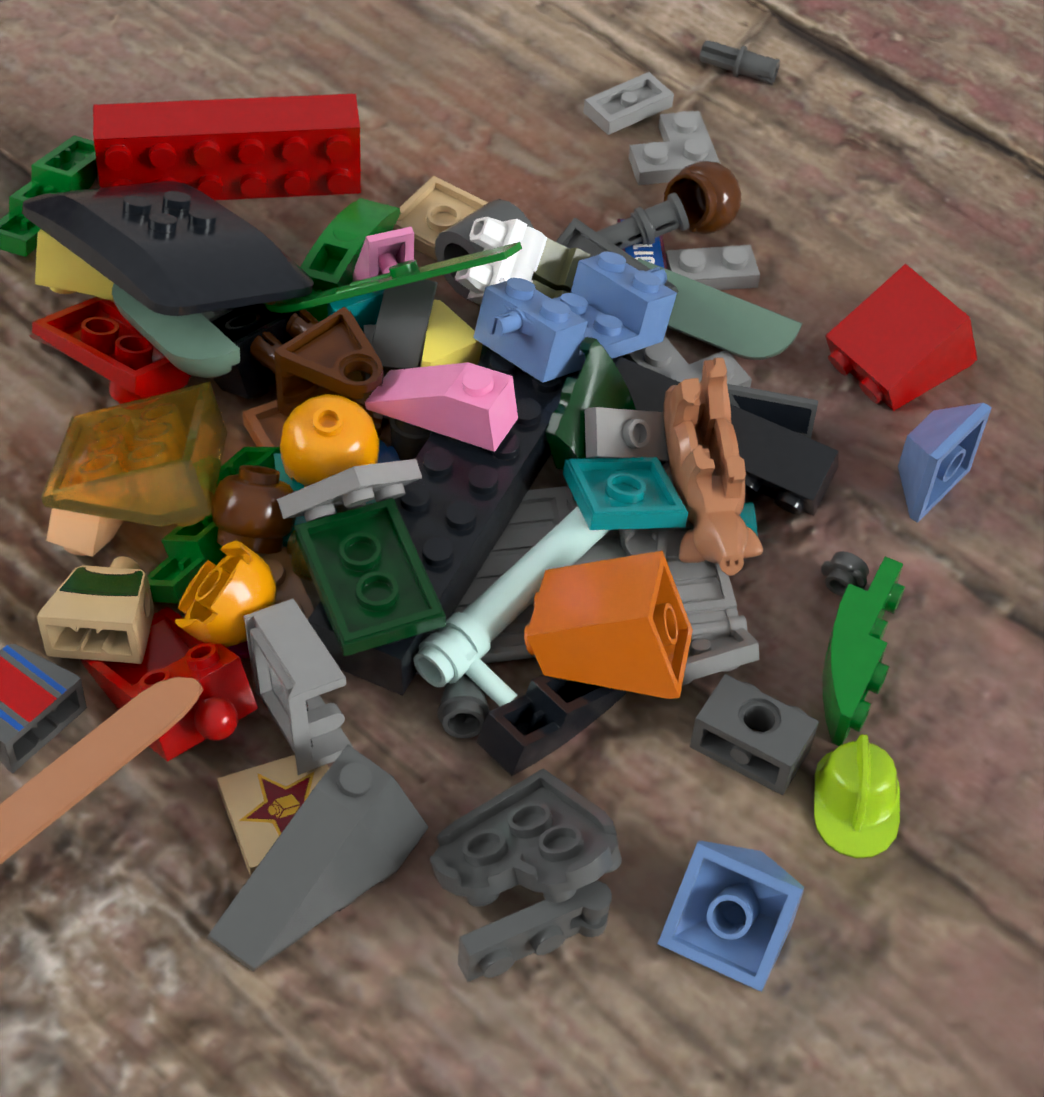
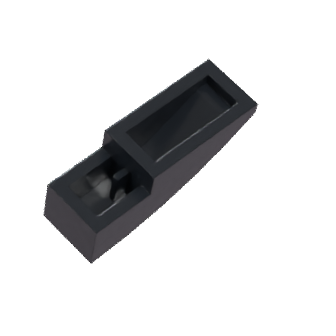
(542, 720)

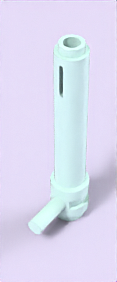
(468, 634)

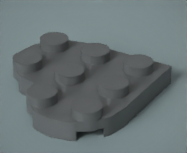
(528, 837)

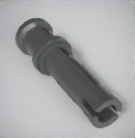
(648, 223)

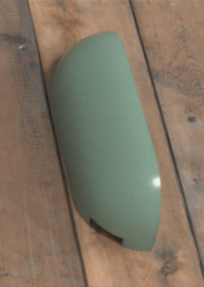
(727, 320)
(185, 340)

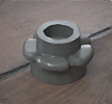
(844, 569)

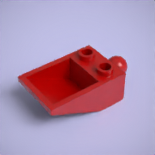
(174, 654)

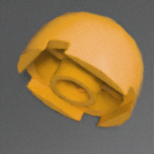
(327, 438)
(224, 594)

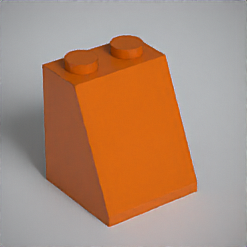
(612, 625)

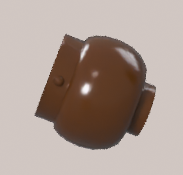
(708, 195)
(249, 511)

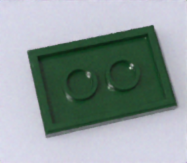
(369, 576)

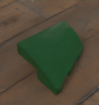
(597, 386)

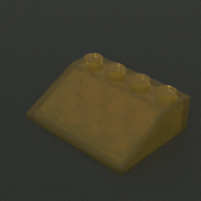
(142, 460)

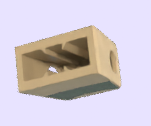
(99, 614)

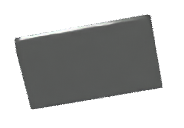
(403, 324)

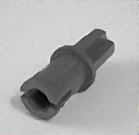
(740, 61)

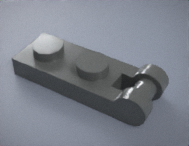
(533, 930)

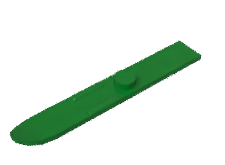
(399, 275)

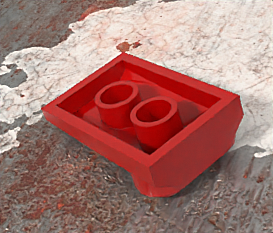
(112, 347)

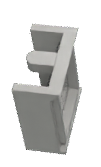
(290, 675)

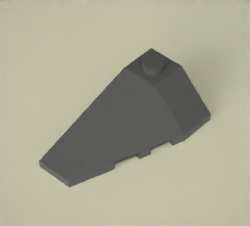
(334, 849)

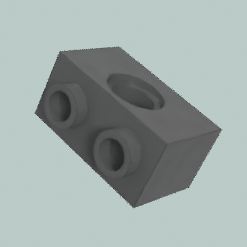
(767, 756)

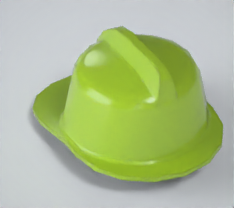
(857, 799)

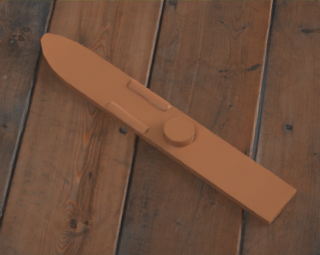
(93, 761)

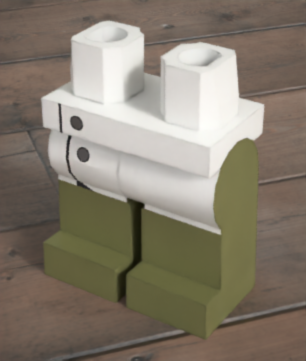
(540, 260)

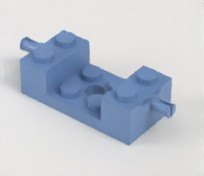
(607, 302)

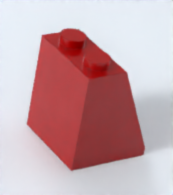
(902, 340)

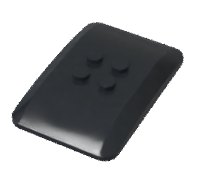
(170, 246)

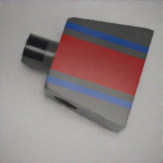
(34, 703)

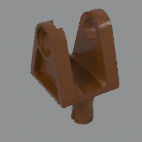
(321, 361)

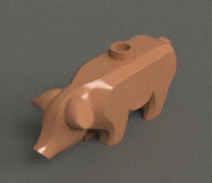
(708, 470)

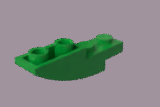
(339, 246)
(857, 651)

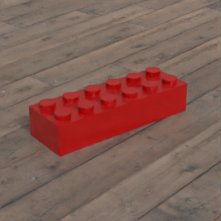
(233, 145)

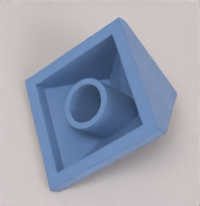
(940, 455)
(732, 912)

